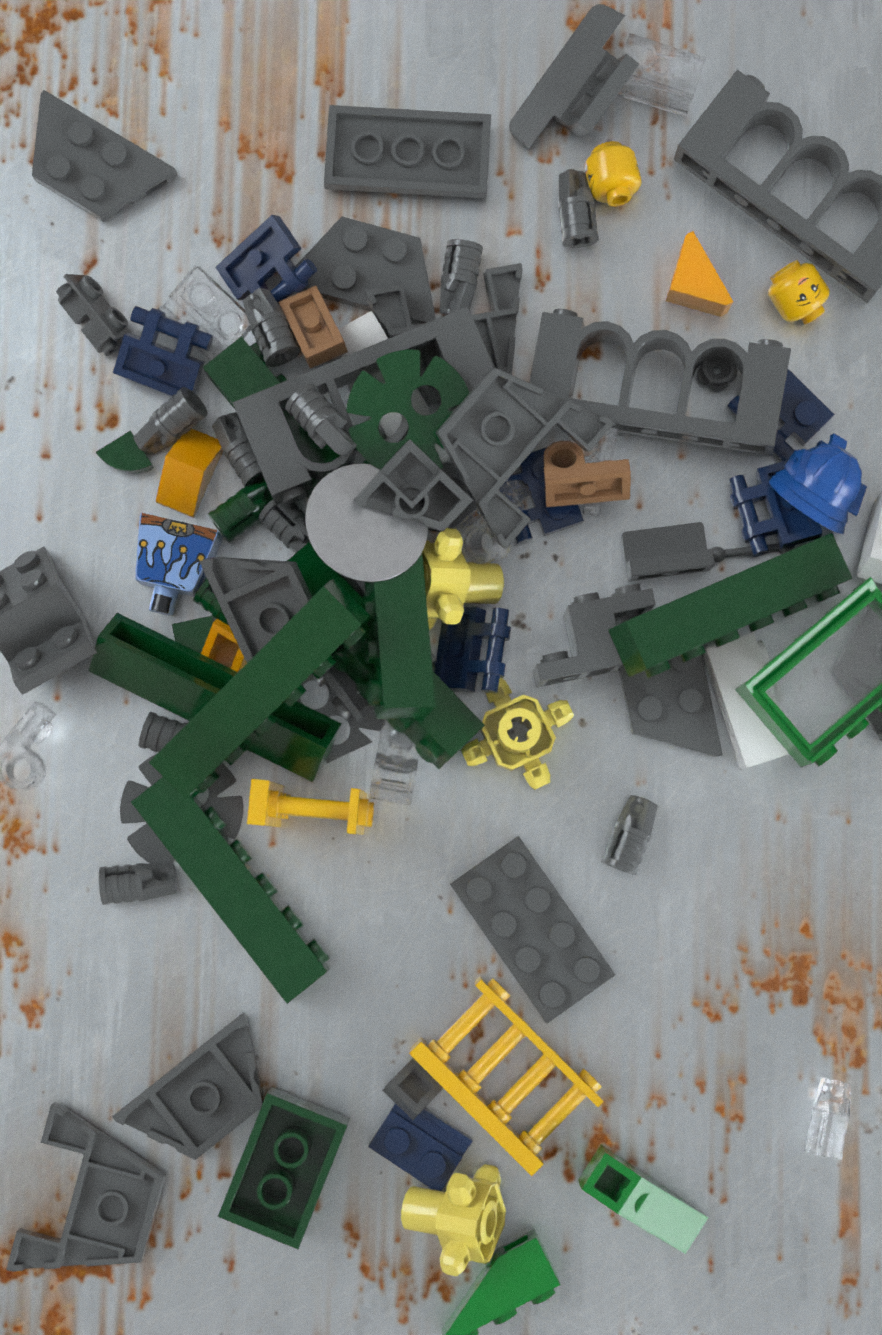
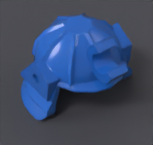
(823, 483)

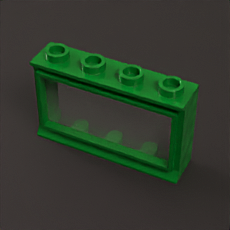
(823, 679)

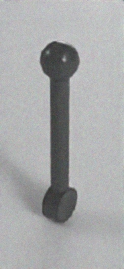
(719, 553)

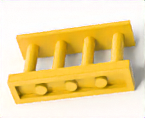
(270, 805)
(496, 1115)

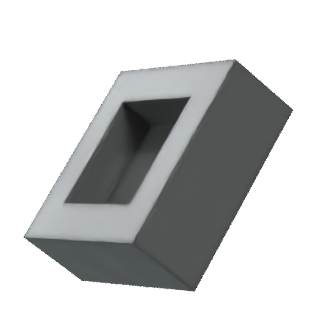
(412, 1089)

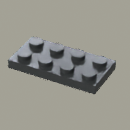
(407, 151)
(532, 929)

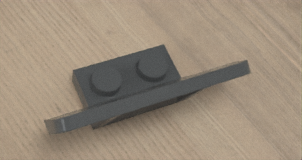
(578, 81)

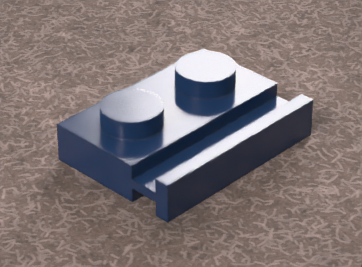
(422, 1146)

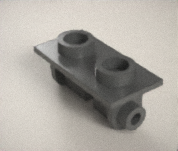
(84, 298)

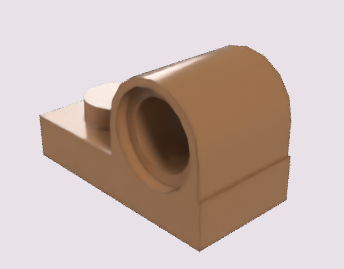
(313, 327)
(574, 482)

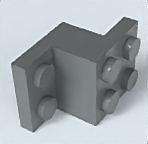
(39, 622)
(588, 635)

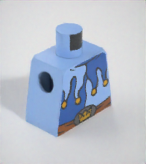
(170, 559)

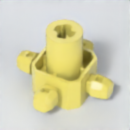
(454, 581)
(508, 752)
(464, 1217)

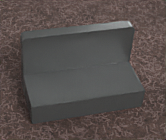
(666, 551)

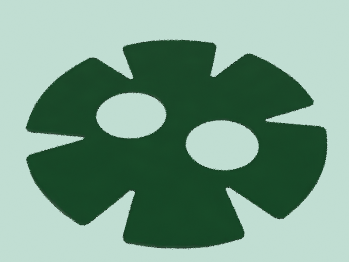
(402, 377)

